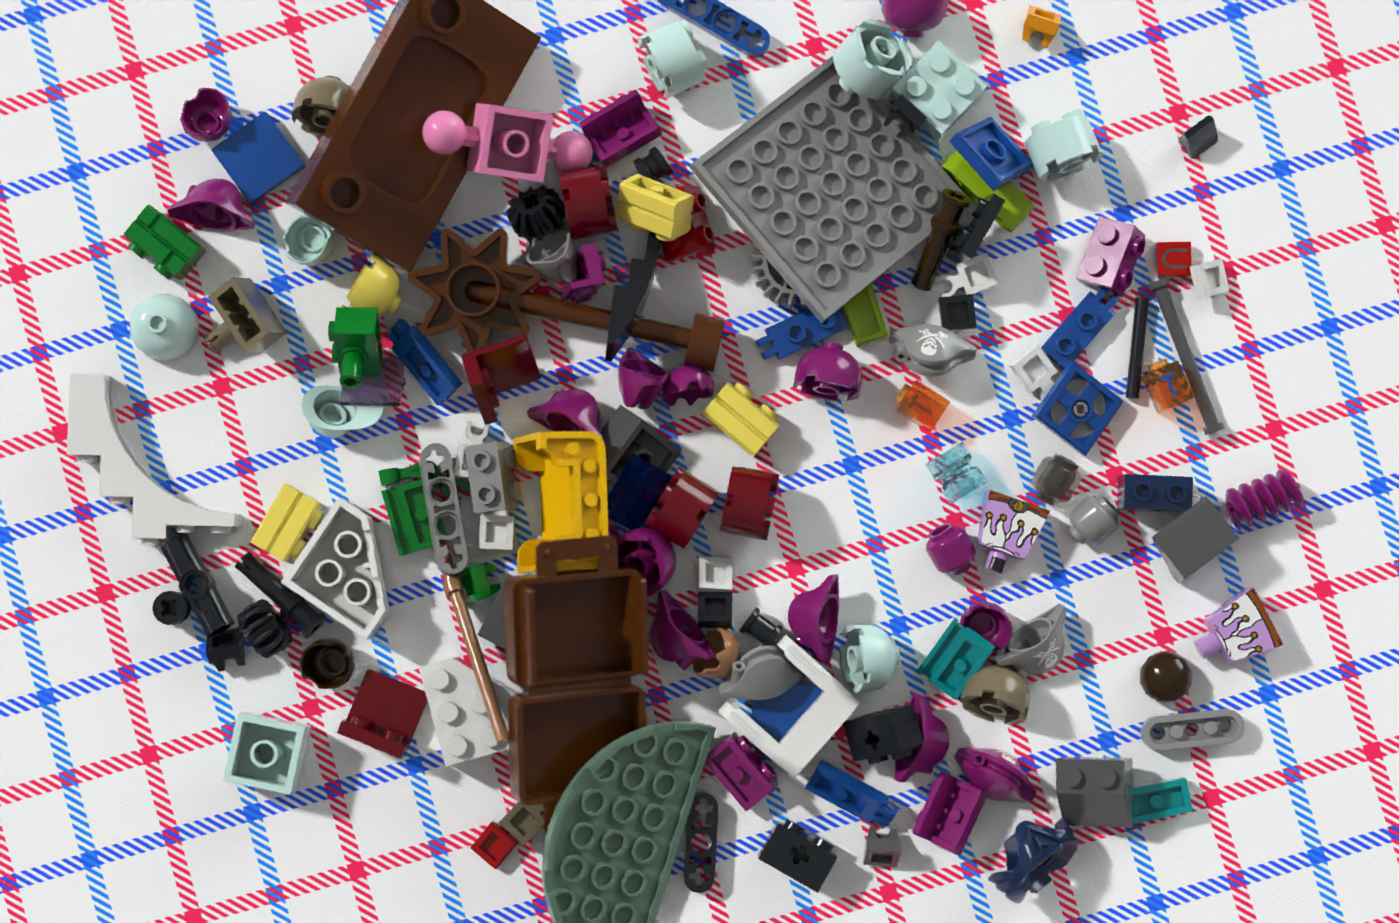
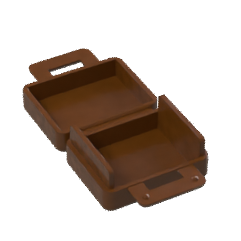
(574, 648)

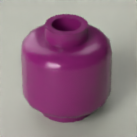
(950, 549)

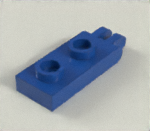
(1079, 328)
(799, 333)
(423, 361)
(851, 794)

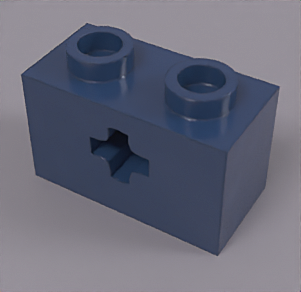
(1154, 493)

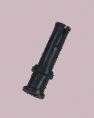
(291, 605)

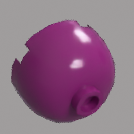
(914, 15)
(828, 373)
(649, 555)

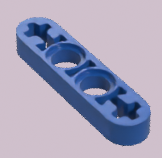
(709, 20)

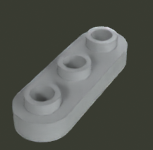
(1206, 733)

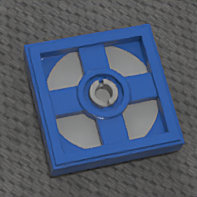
(1077, 408)

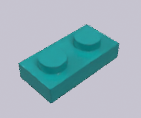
(1161, 800)

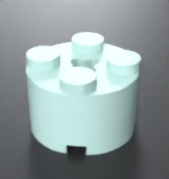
(673, 58)
(871, 60)
(1062, 146)

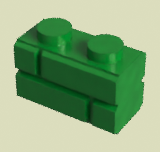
(164, 242)

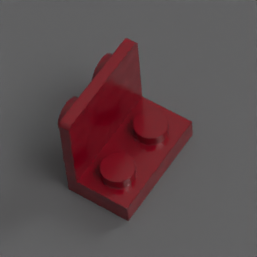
(497, 370)
(384, 714)

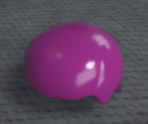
(206, 115)
(687, 383)
(989, 622)

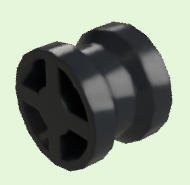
(653, 165)
(176, 604)

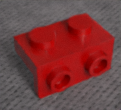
(699, 237)

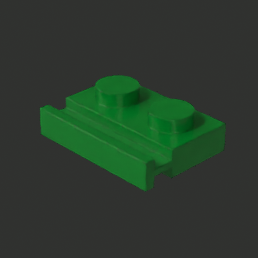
(409, 517)

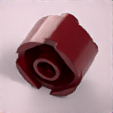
(588, 202)
(749, 502)
(681, 507)

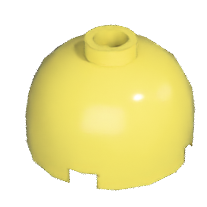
(376, 287)

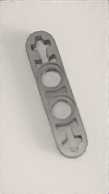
(448, 508)

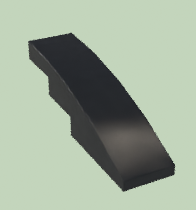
(631, 300)

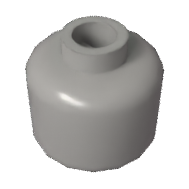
(1094, 520)

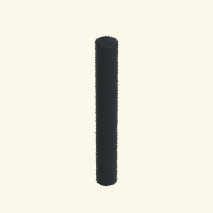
(1137, 348)

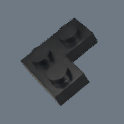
(969, 238)

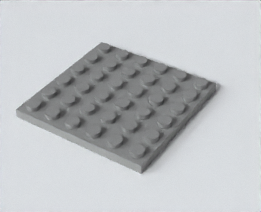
(826, 188)

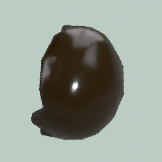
(327, 663)
(1166, 676)

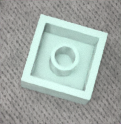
(940, 89)
(266, 753)

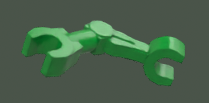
(395, 475)

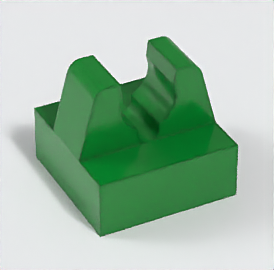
(477, 583)

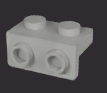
(492, 477)

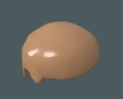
(727, 652)

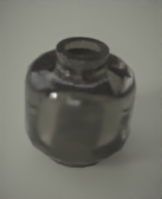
(1056, 479)

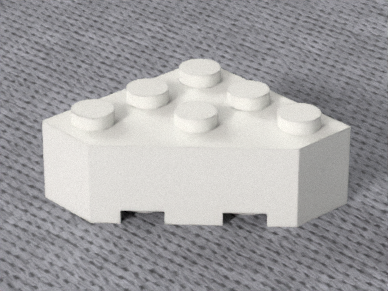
(343, 570)
(460, 711)

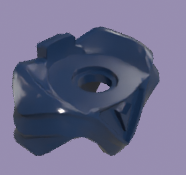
(1033, 855)

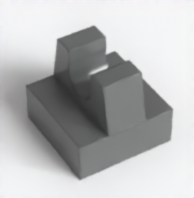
(882, 851)

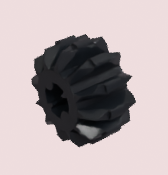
(536, 213)
(264, 628)

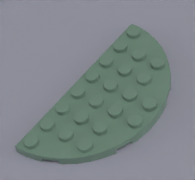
(623, 825)

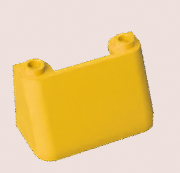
(571, 490)

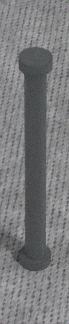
(1186, 356)

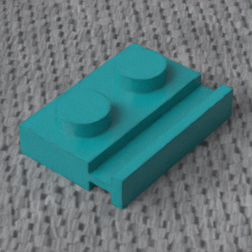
(955, 658)

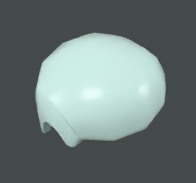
(308, 241)

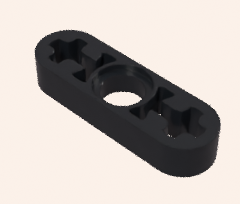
(708, 868)

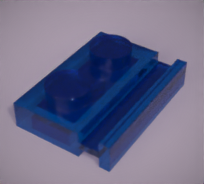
(636, 492)

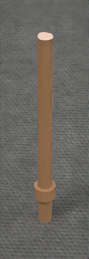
(454, 590)

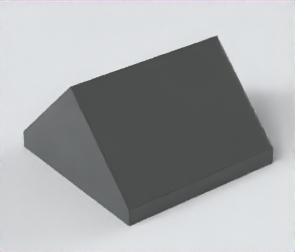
(1194, 539)

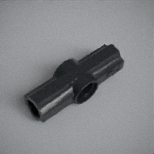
(208, 603)

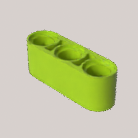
(1015, 207)

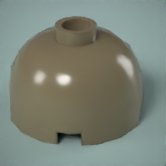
(318, 102)
(997, 692)

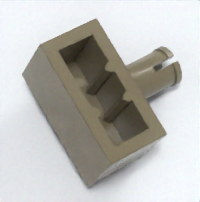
(245, 317)

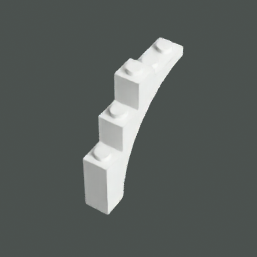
(95, 434)

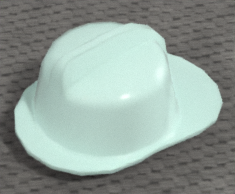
(330, 418)

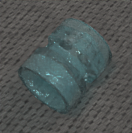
(956, 473)

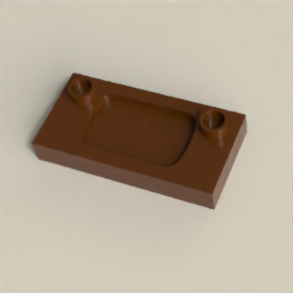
(371, 167)

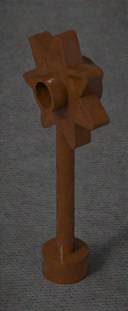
(482, 292)

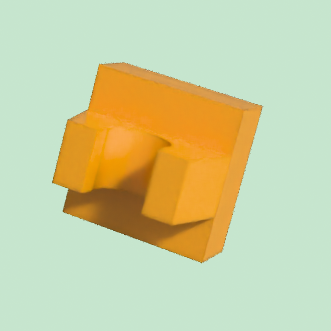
(1043, 22)

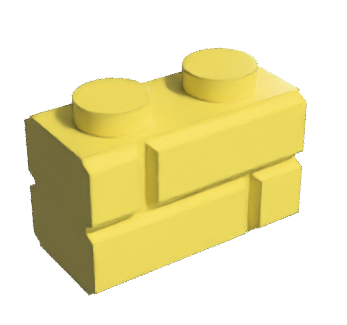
(654, 207)
(741, 418)
(288, 523)

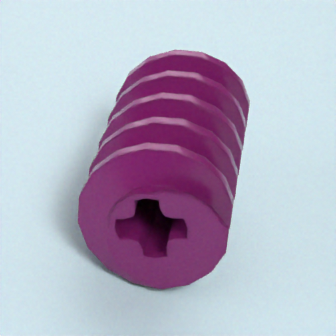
(1261, 497)

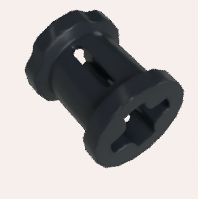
(761, 628)

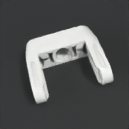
(812, 728)

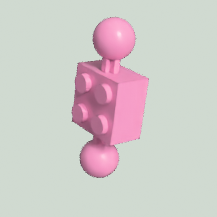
(507, 142)

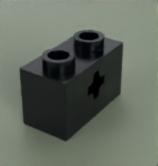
(883, 733)
(808, 872)

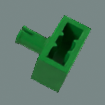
(356, 344)

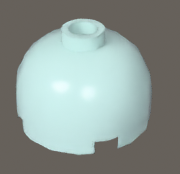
(164, 327)
(868, 657)

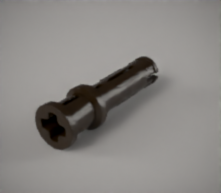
(944, 225)

